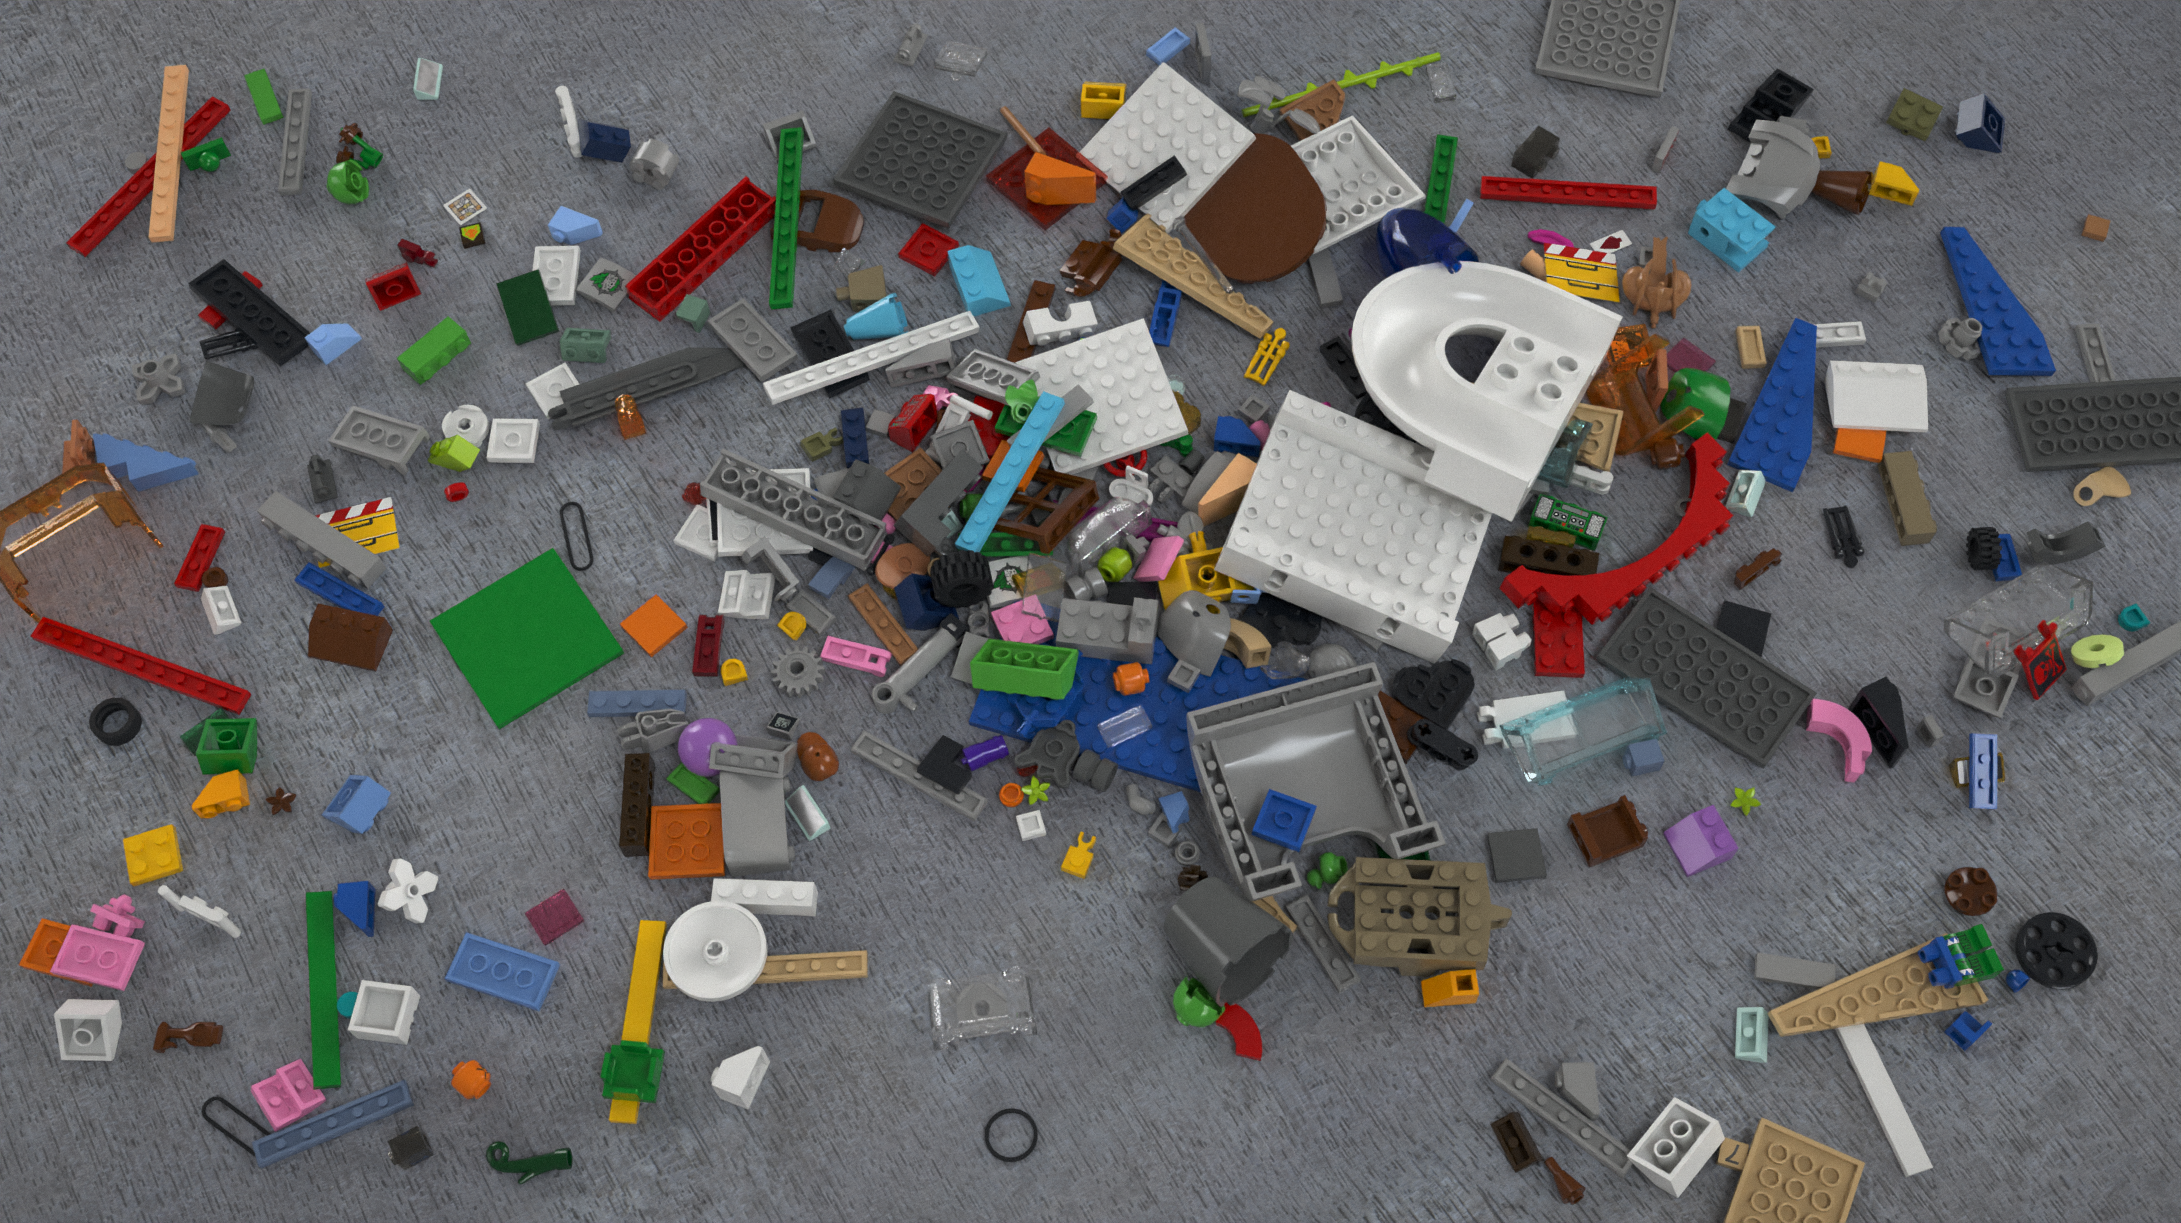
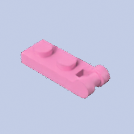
(855, 656)

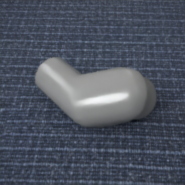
(1139, 803)

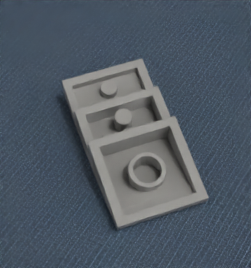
(1985, 691)

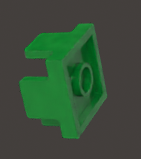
(632, 1072)

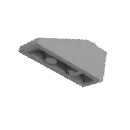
(924, 364)

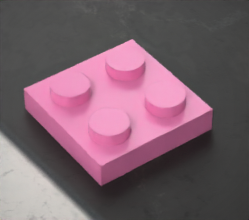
(1021, 627)

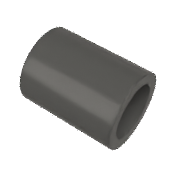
(1192, 461)

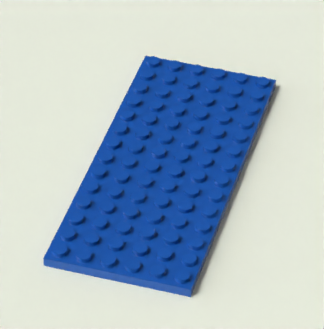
(1156, 753)

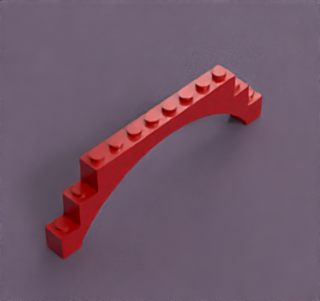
(1602, 592)

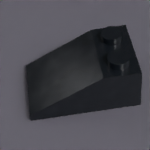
(1882, 715)

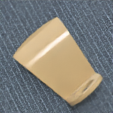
(2103, 483)

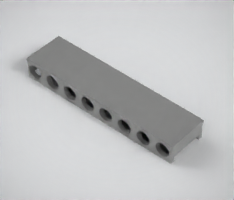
(794, 511)

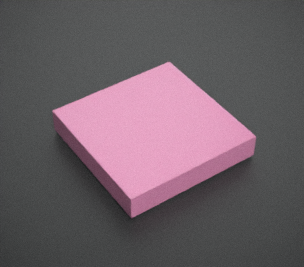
(1158, 559)

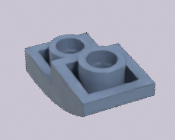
(830, 576)

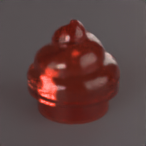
(692, 494)

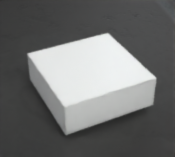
(1031, 825)

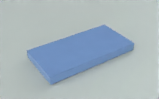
(502, 971)

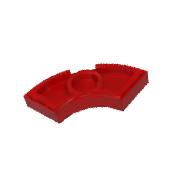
(1243, 1031)

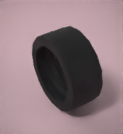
(105, 709)

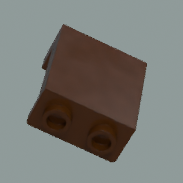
(1608, 832)

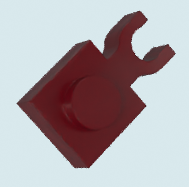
(413, 253)

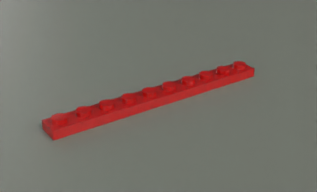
(142, 182)
(141, 665)

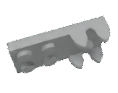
(379, 437)

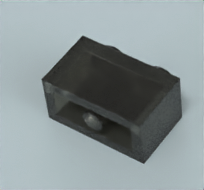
(1536, 152)

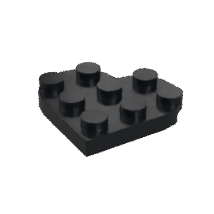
(1283, 621)
(1435, 691)

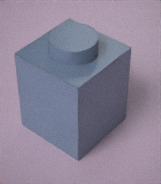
(1643, 757)

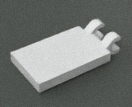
(1513, 708)

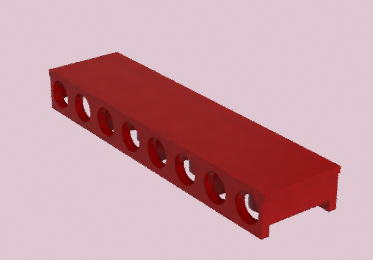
(701, 249)

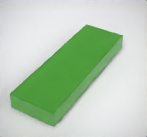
(263, 96)

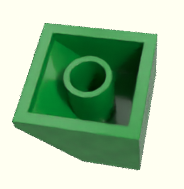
(228, 746)

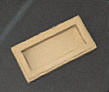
(1750, 347)

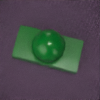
(206, 155)

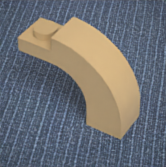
(1248, 644)

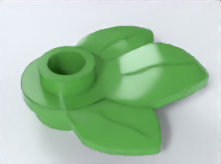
(1022, 398)

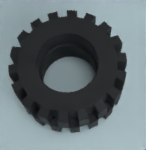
(961, 579)

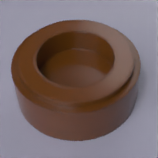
(214, 577)

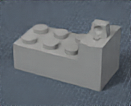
(1109, 629)

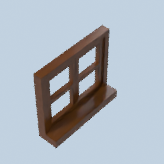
(1063, 515)

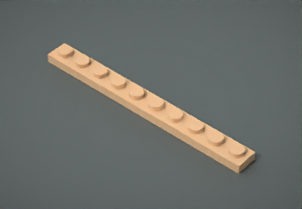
(168, 154)

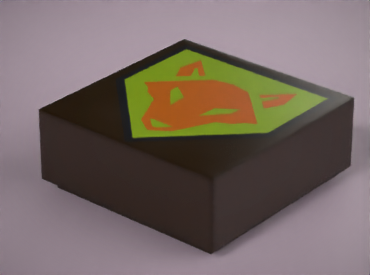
(472, 235)

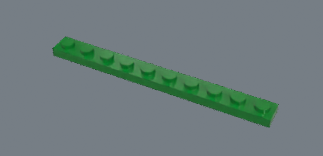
(786, 219)

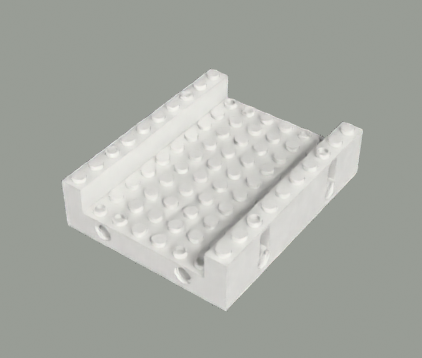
(1355, 530)

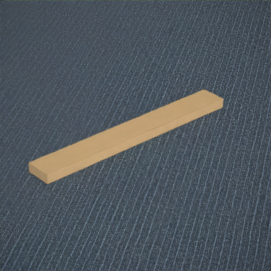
(806, 968)

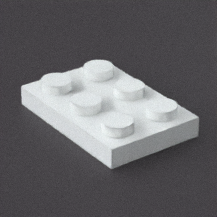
(559, 272)

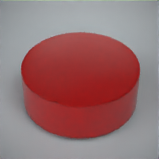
(456, 492)

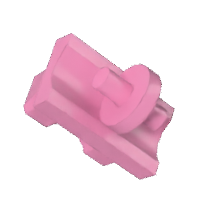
(118, 913)

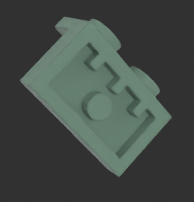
(584, 345)

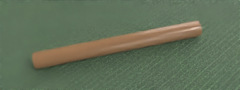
(1021, 130)

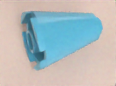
(878, 320)

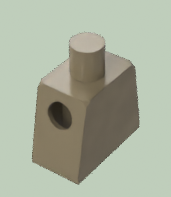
(864, 288)

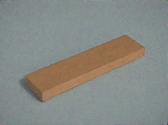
(883, 624)

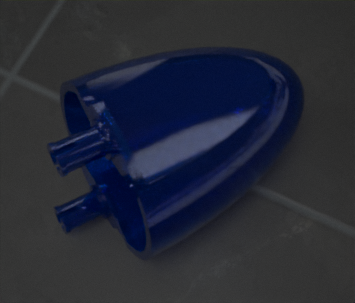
(1416, 238)

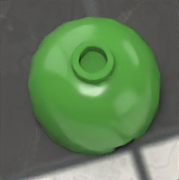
(346, 183)
(1195, 1004)

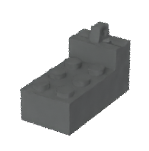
(923, 519)

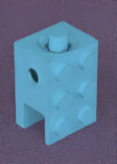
(1730, 229)

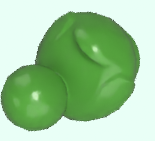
(1330, 871)

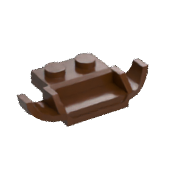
(1091, 265)

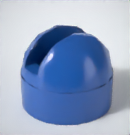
(2017, 980)

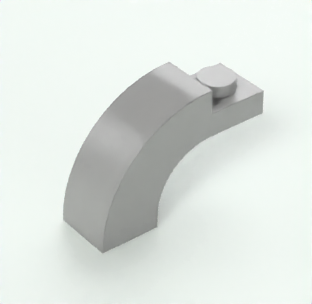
(1206, 478)

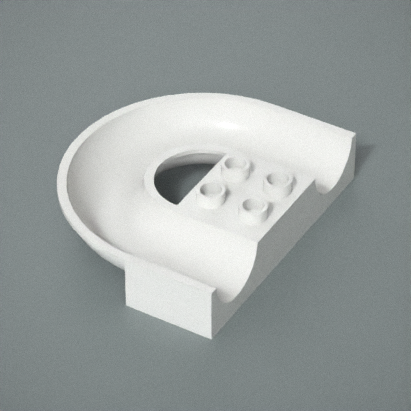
(1505, 425)

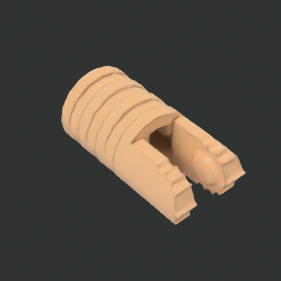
(1535, 265)

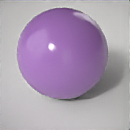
(696, 743)

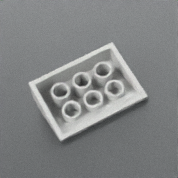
(1877, 396)

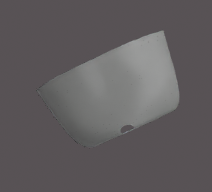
(1192, 638)

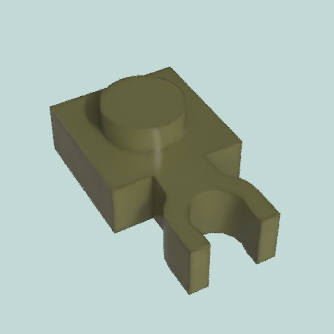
(818, 446)

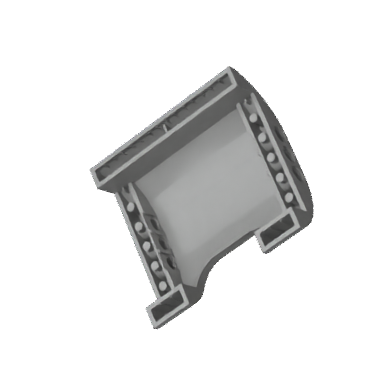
(1314, 743)

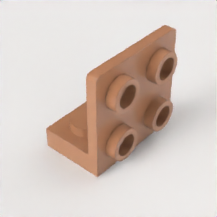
(79, 449)

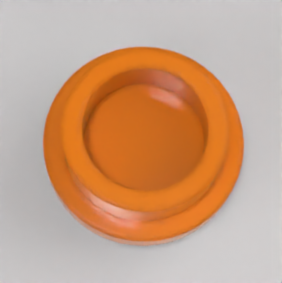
(1011, 795)

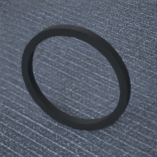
(1011, 1159)

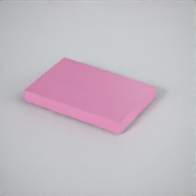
(97, 957)

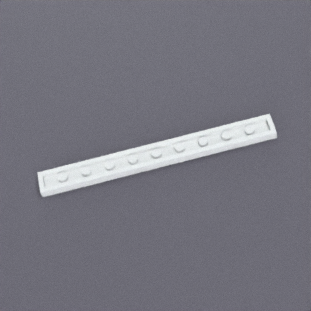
(868, 358)

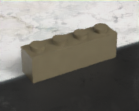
(1907, 498)

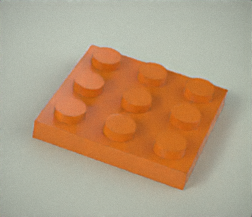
(686, 841)

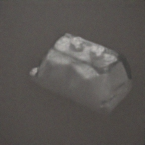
(1105, 530)

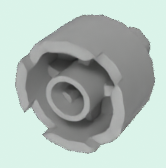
(653, 163)

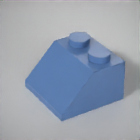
(357, 804)

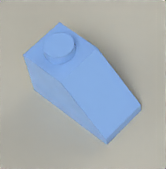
(573, 226)
(332, 340)

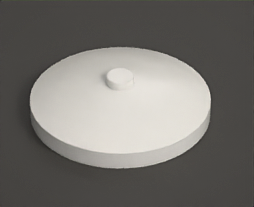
(715, 951)

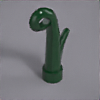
(534, 1165)

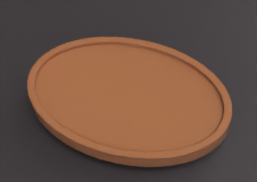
(899, 563)

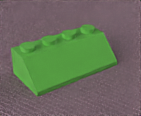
(1024, 668)

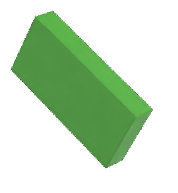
(692, 785)

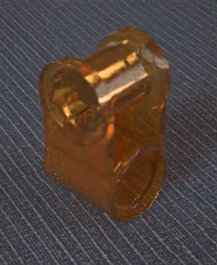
(629, 417)

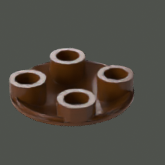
(1971, 891)

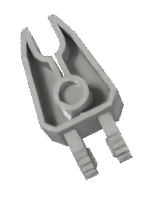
(653, 729)

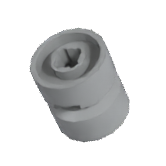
(1087, 586)

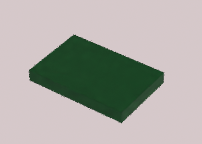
(527, 307)

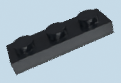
(1153, 183)
(1344, 365)

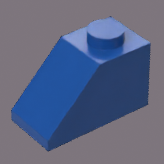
(1235, 437)
(357, 904)

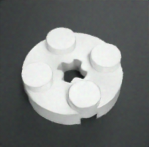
(467, 414)

